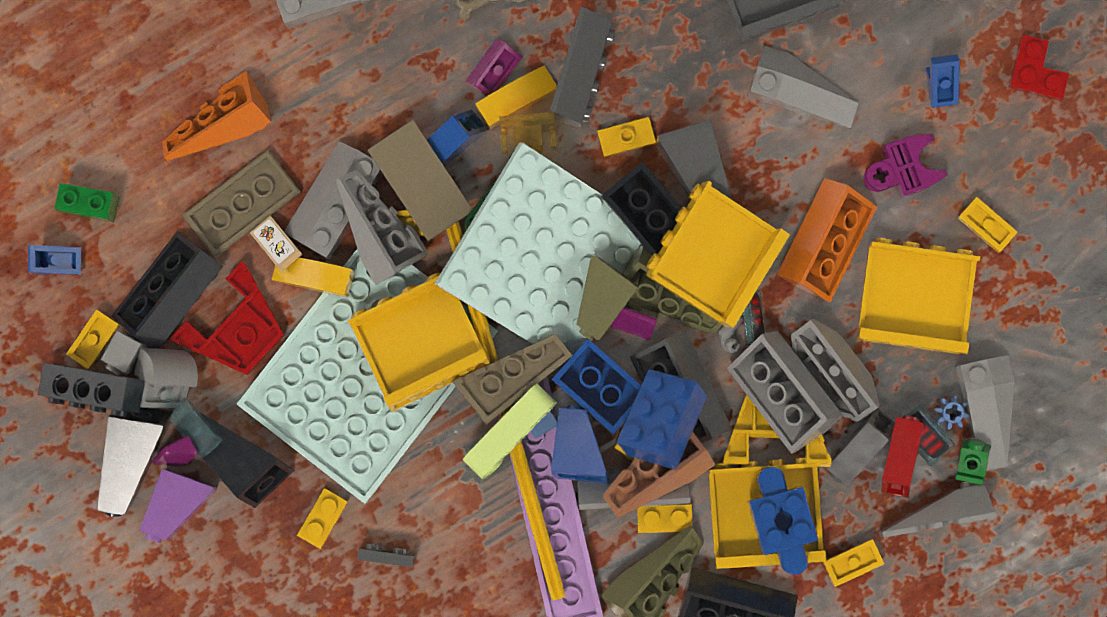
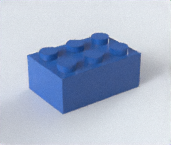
(598, 386)
(662, 419)

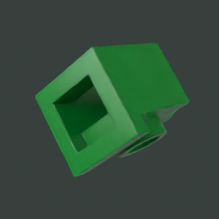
(971, 471)

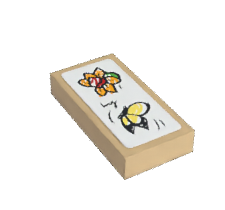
(275, 243)

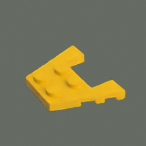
(753, 424)

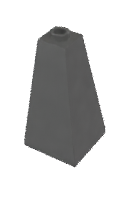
(694, 157)

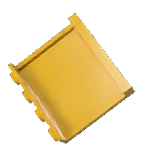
(716, 255)
(917, 296)
(417, 342)
(732, 525)

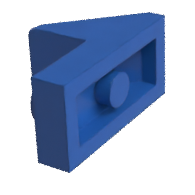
(943, 80)
(54, 260)

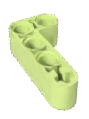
(509, 431)

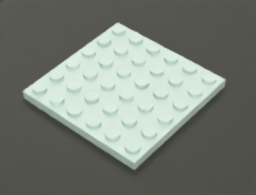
(533, 249)

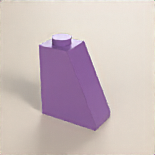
(173, 504)

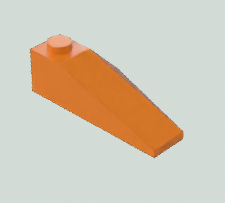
(231, 116)

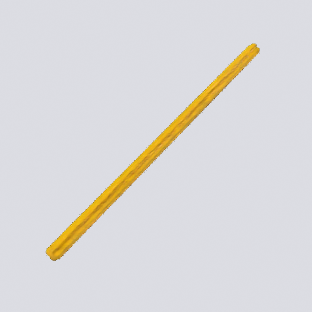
(518, 456)

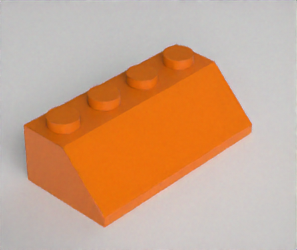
(827, 239)

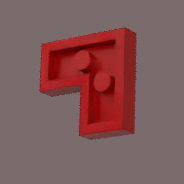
(1031, 76)

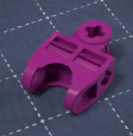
(903, 167)

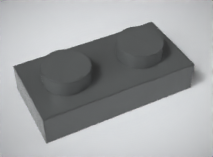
(375, 554)

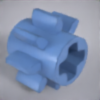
(956, 407)

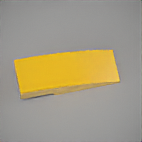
(516, 96)
(316, 276)

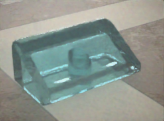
(193, 424)

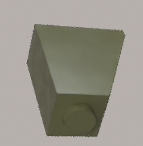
(603, 298)

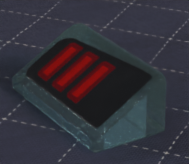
(753, 319)
(934, 440)

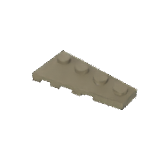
(506, 380)

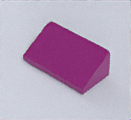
(494, 67)
(634, 323)
(177, 453)

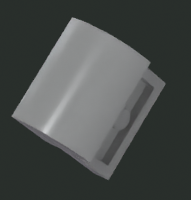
(166, 376)

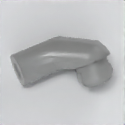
(728, 338)

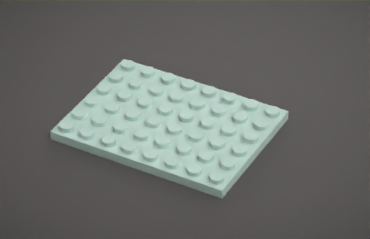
(326, 398)

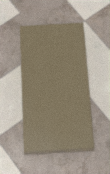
(420, 180)
(241, 203)

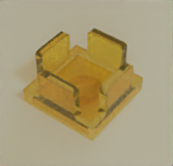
(528, 130)

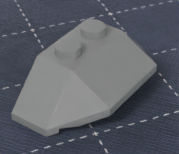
(836, 369)

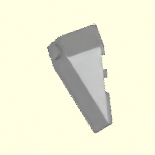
(303, 11)
(796, 87)
(381, 238)
(989, 393)
(957, 506)

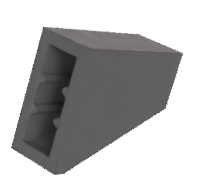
(861, 447)

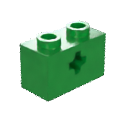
(86, 202)

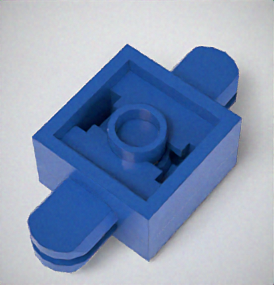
(782, 520)

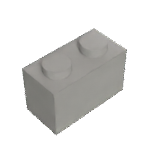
(122, 354)

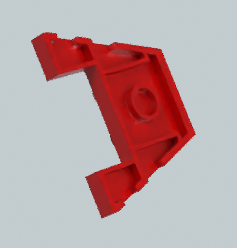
(244, 335)

